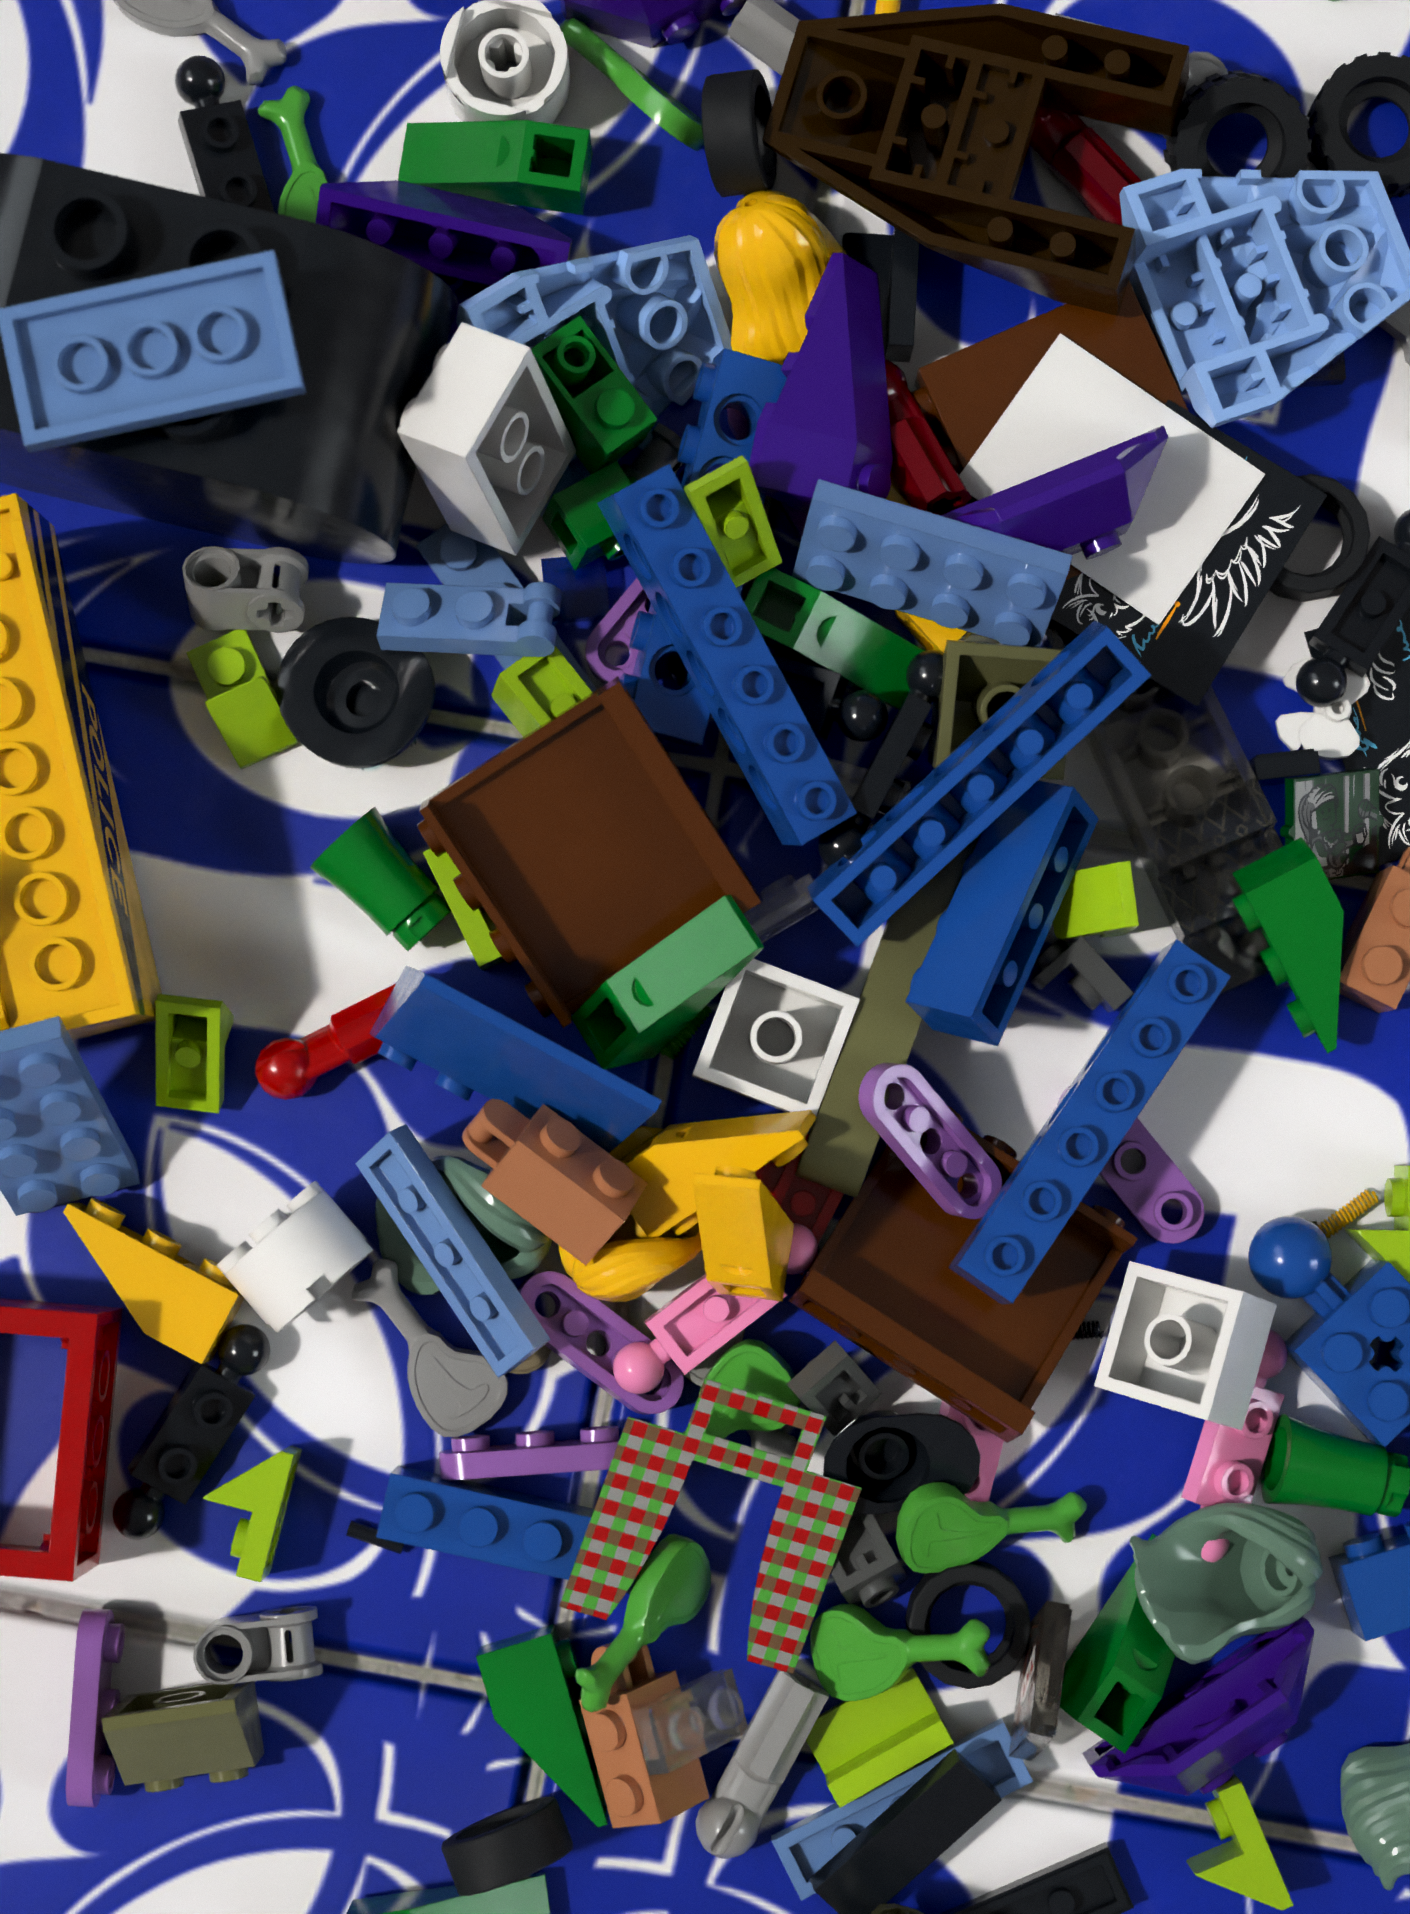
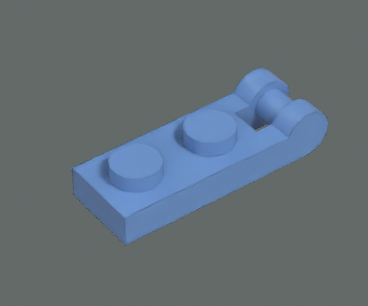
(469, 619)

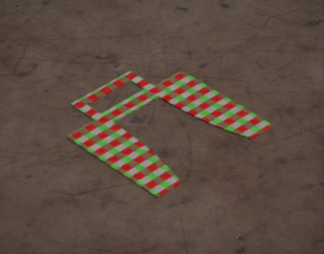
(647, 1481)

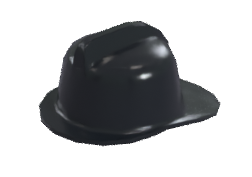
(898, 1454)

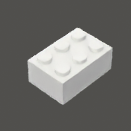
(487, 437)

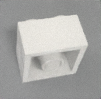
(776, 1038)
(1185, 1345)

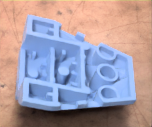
(1261, 277)
(643, 304)

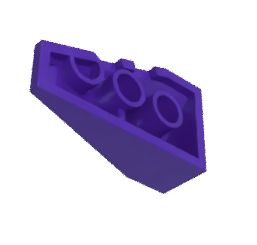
(835, 397)

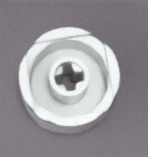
(480, 45)
(295, 1257)

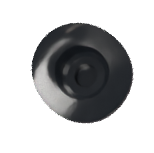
(351, 696)

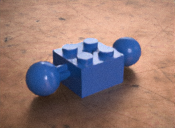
(1333, 1346)

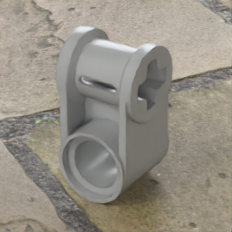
(241, 589)
(264, 1647)

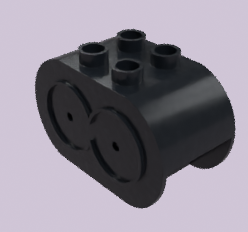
(284, 472)

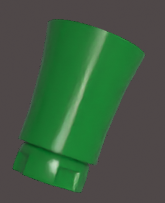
(383, 880)
(1332, 1471)

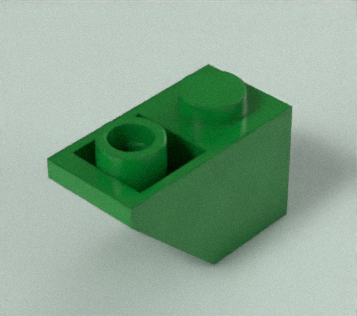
(592, 396)

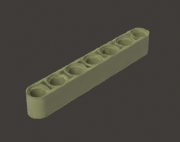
(879, 1033)

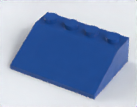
(504, 1060)

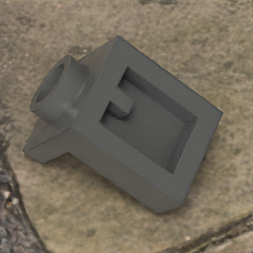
(1092, 980)
(834, 1388)
(866, 1564)

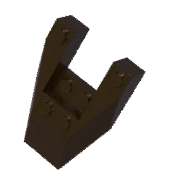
(935, 119)

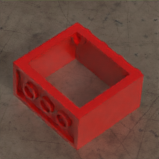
(84, 1439)

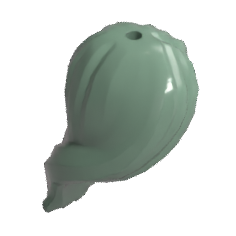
(508, 1235)
(1252, 1590)
(1378, 1808)

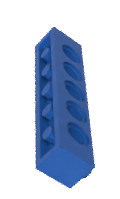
(729, 382)
(727, 657)
(978, 781)
(1089, 1122)

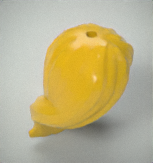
(771, 265)
(630, 1259)

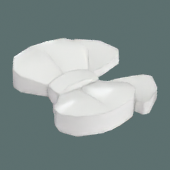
(1325, 728)

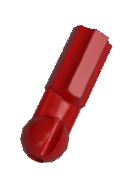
(291, 1066)

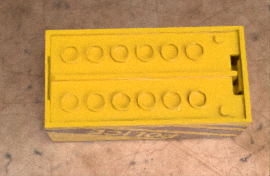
(67, 879)

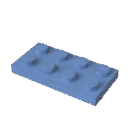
(151, 351)
(929, 566)
(55, 1123)

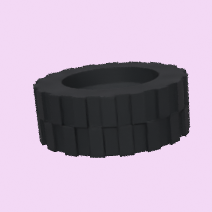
(1363, 79)
(1246, 94)

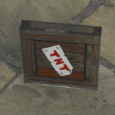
(1040, 1681)

